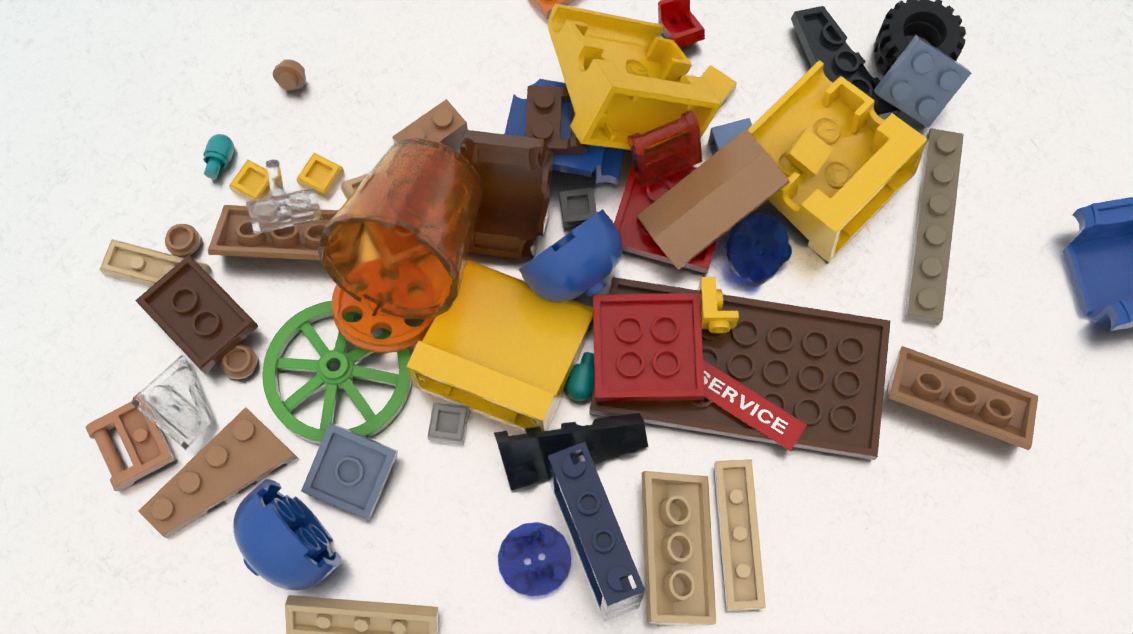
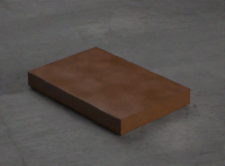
(196, 313)

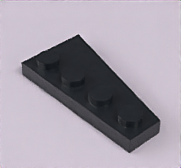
(826, 42)
(527, 453)

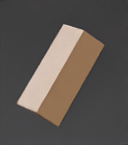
(713, 199)
(236, 237)
(964, 397)

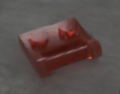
(668, 156)

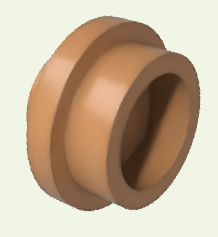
(289, 75)
(182, 240)
(239, 362)

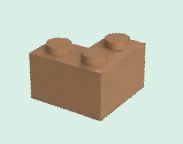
(439, 125)

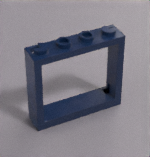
(595, 531)

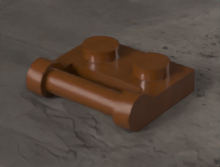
(544, 119)

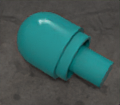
(217, 154)
(581, 378)

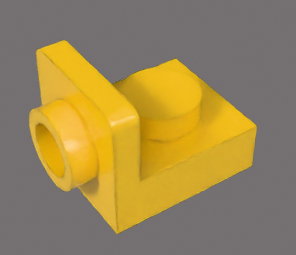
(710, 302)

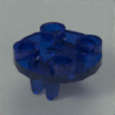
(770, 238)
(540, 576)

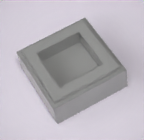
(448, 423)

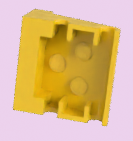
(624, 77)
(862, 173)
(502, 349)

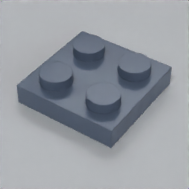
(922, 81)
(349, 471)

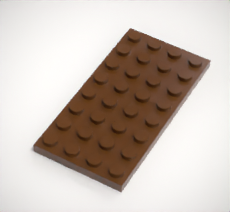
(802, 359)

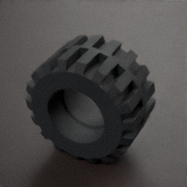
(919, 18)

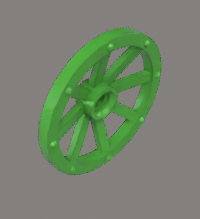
(333, 379)

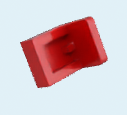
(679, 22)

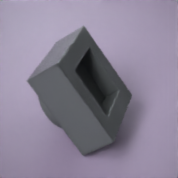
(577, 206)

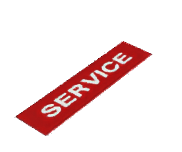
(751, 407)

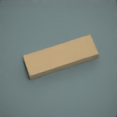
(139, 263)

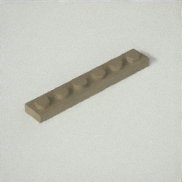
(934, 227)

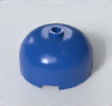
(576, 261)
(282, 539)

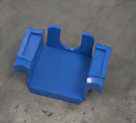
(605, 159)
(1103, 261)

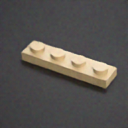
(739, 535)
(344, 616)

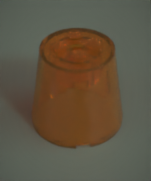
(406, 230)

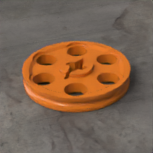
(360, 332)

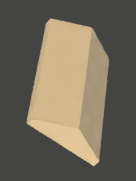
(678, 549)

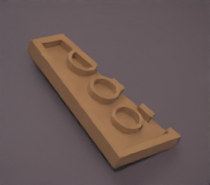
(228, 463)

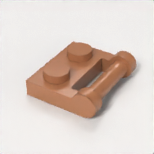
(141, 440)

